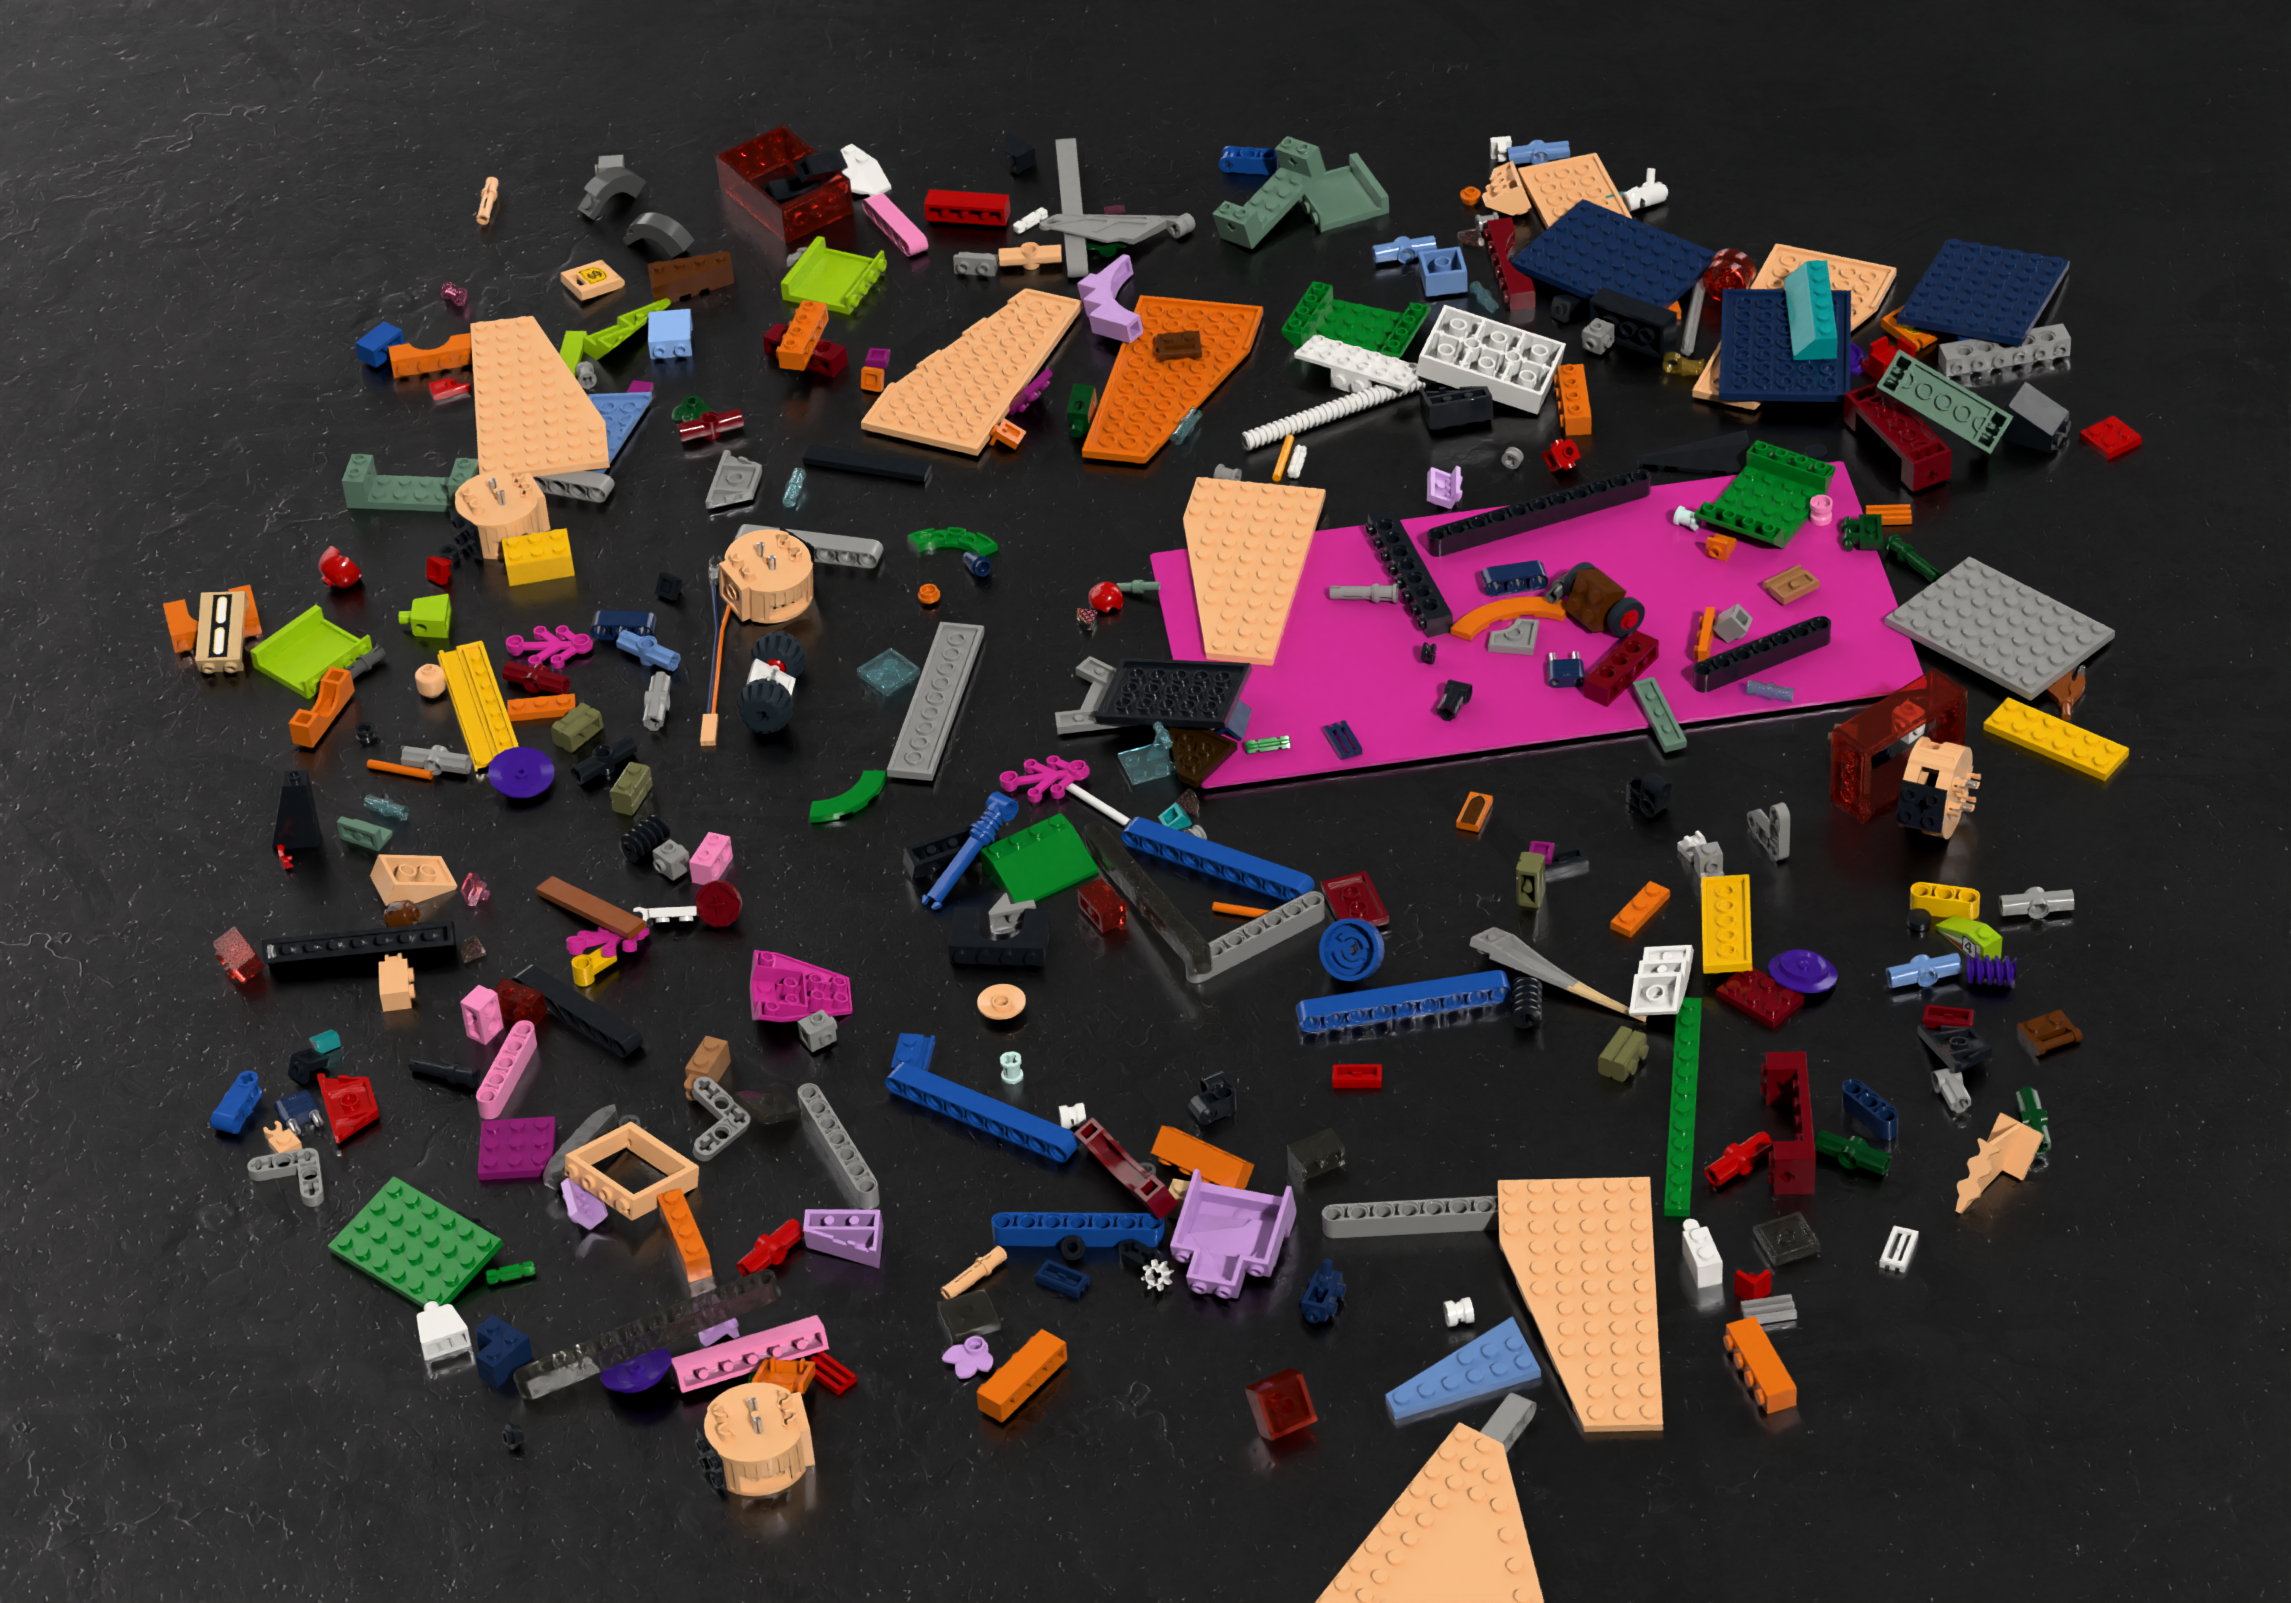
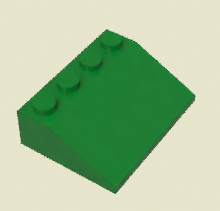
(1038, 860)

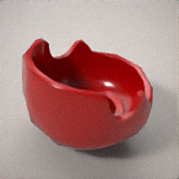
(1105, 596)

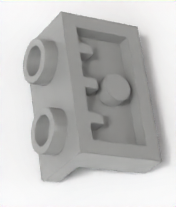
(976, 263)

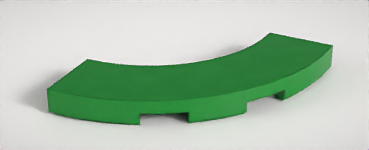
(952, 537)
(851, 801)

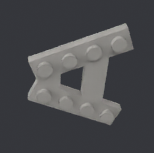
(1084, 719)

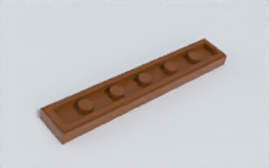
(591, 907)

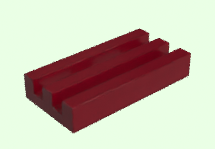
(1935, 1016)

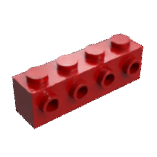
(967, 207)

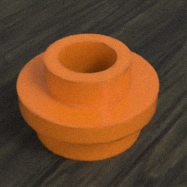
(1470, 195)
(928, 594)

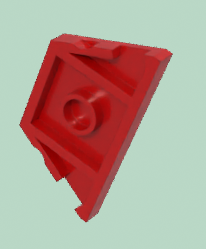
(348, 1104)

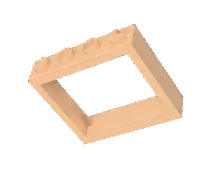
(680, 1170)

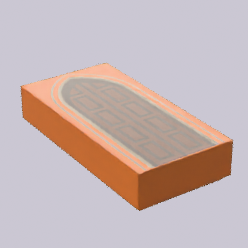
(1474, 811)

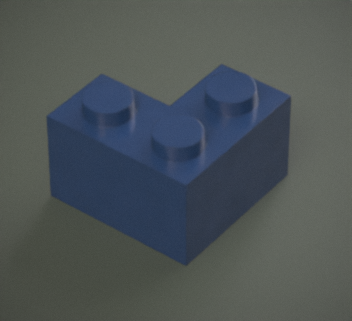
(501, 1350)

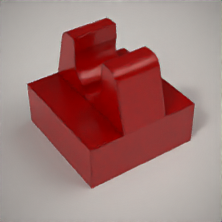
(438, 569)

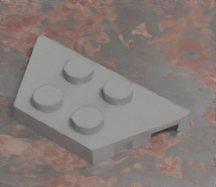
(734, 481)

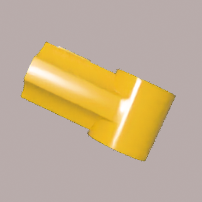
(586, 966)

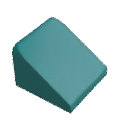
(1175, 817)
(325, 1041)

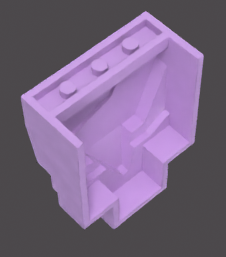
(1229, 1235)

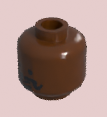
(401, 914)

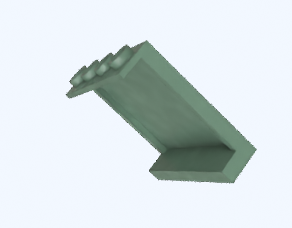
(1345, 196)

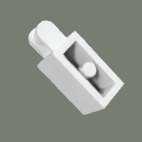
(1701, 1254)

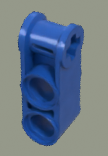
(1249, 160)
(237, 1103)

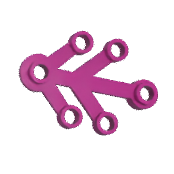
(576, 644)
(1071, 772)
(584, 939)

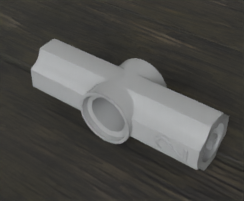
(657, 701)
(436, 760)
(2036, 902)

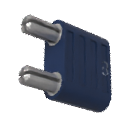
(1565, 671)
(298, 1110)

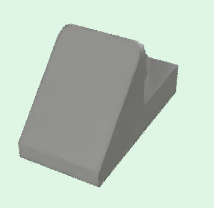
(1007, 915)

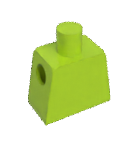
(429, 616)

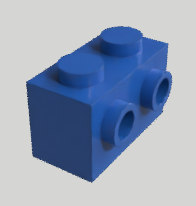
(374, 346)

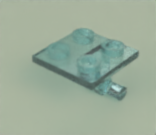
(1151, 760)

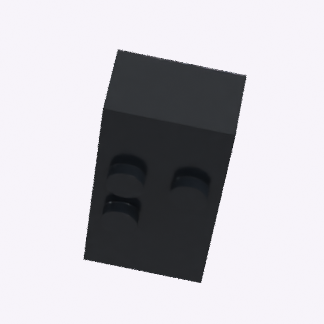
(1636, 322)

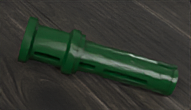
(1906, 554)

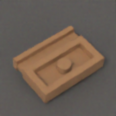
(1791, 584)

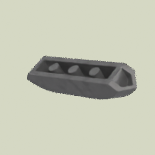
(594, 1127)

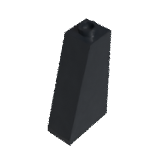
(296, 815)

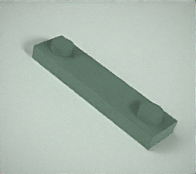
(1659, 714)

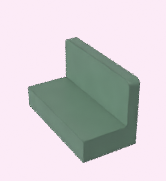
(363, 833)

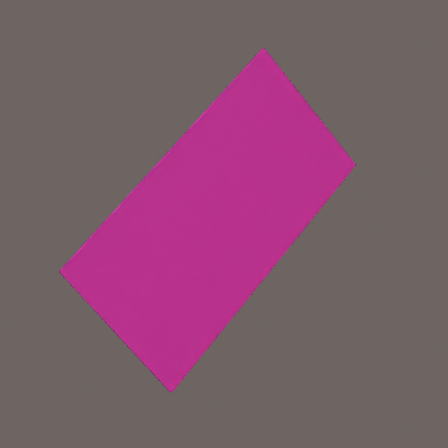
(1365, 656)

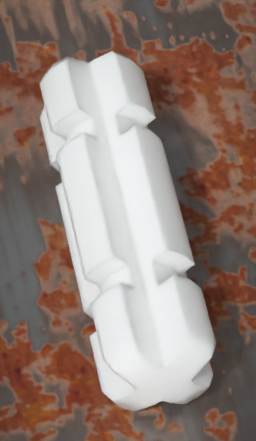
(1030, 220)
(1297, 461)

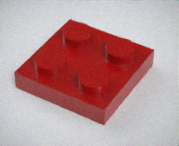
(2110, 437)

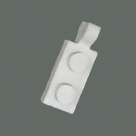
(666, 913)

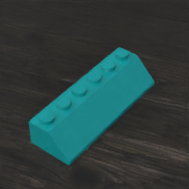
(1811, 312)

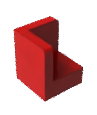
(1751, 1285)

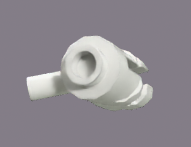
(1647, 195)

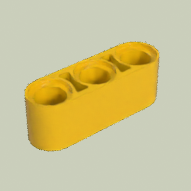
(1945, 900)

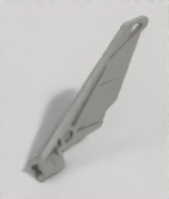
(1119, 227)

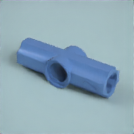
(1538, 152)
(1402, 249)
(648, 650)
(1923, 970)

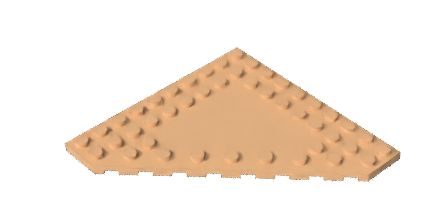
(1447, 1535)

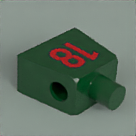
(1078, 418)

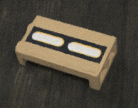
(221, 631)

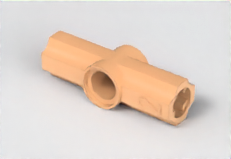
(1030, 255)

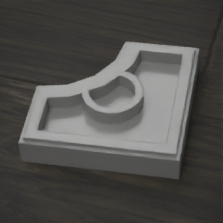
(1516, 639)

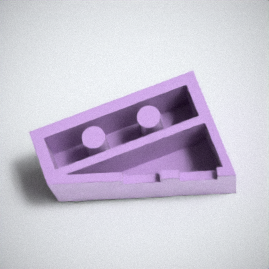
(845, 1233)

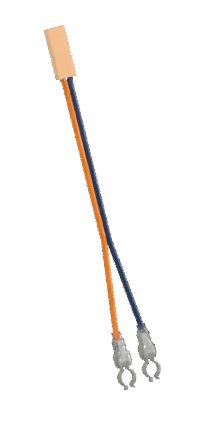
(710, 720)

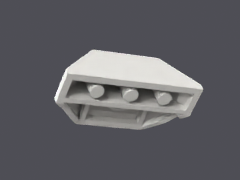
(864, 172)

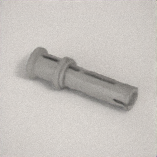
(1375, 592)

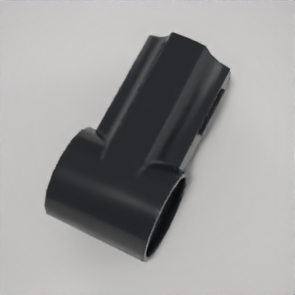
(1455, 695)

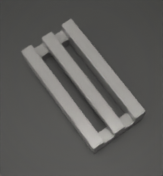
(1768, 1307)

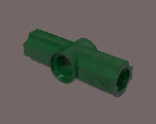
(2033, 1115)
(1853, 1152)

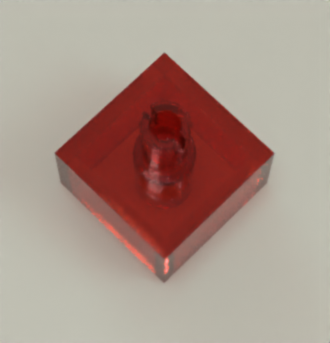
(1281, 1404)

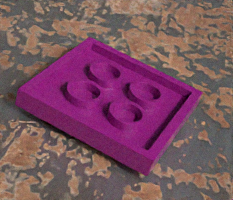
(516, 1147)

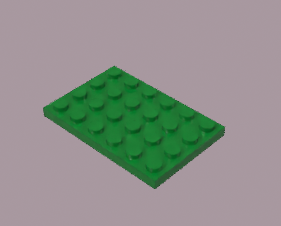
(415, 1244)

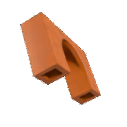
(185, 629)

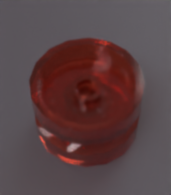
(1728, 271)

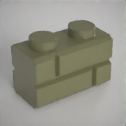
(576, 727)
(631, 788)
(1530, 879)
(1623, 1054)

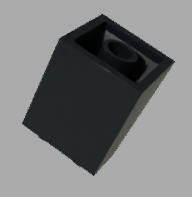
(2036, 419)

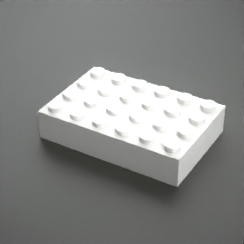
(1487, 353)

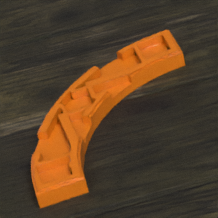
(1507, 609)

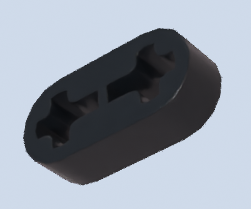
(1139, 1256)

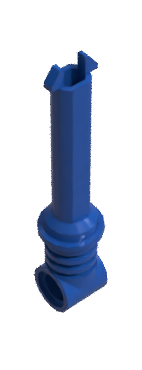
(999, 810)

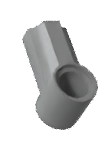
(1952, 1088)

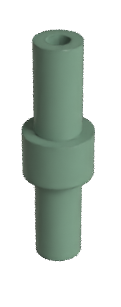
(1139, 586)

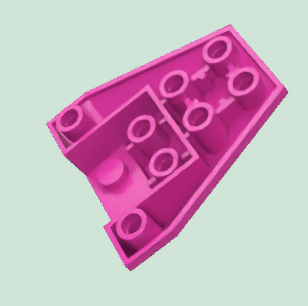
(792, 989)

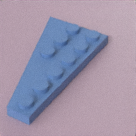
(620, 414)
(1482, 1366)

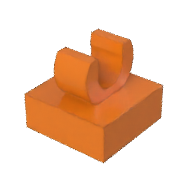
(872, 379)

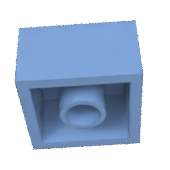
(1443, 271)

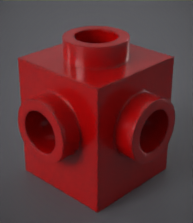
(1561, 455)

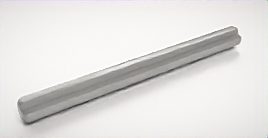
(1693, 318)

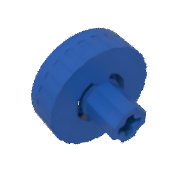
(1364, 936)

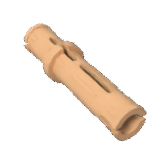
(488, 196)
(982, 1267)

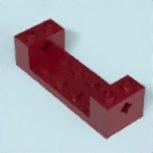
(1923, 454)
(1791, 1160)

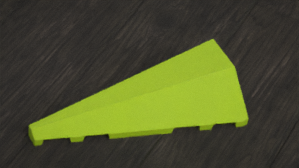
(602, 342)

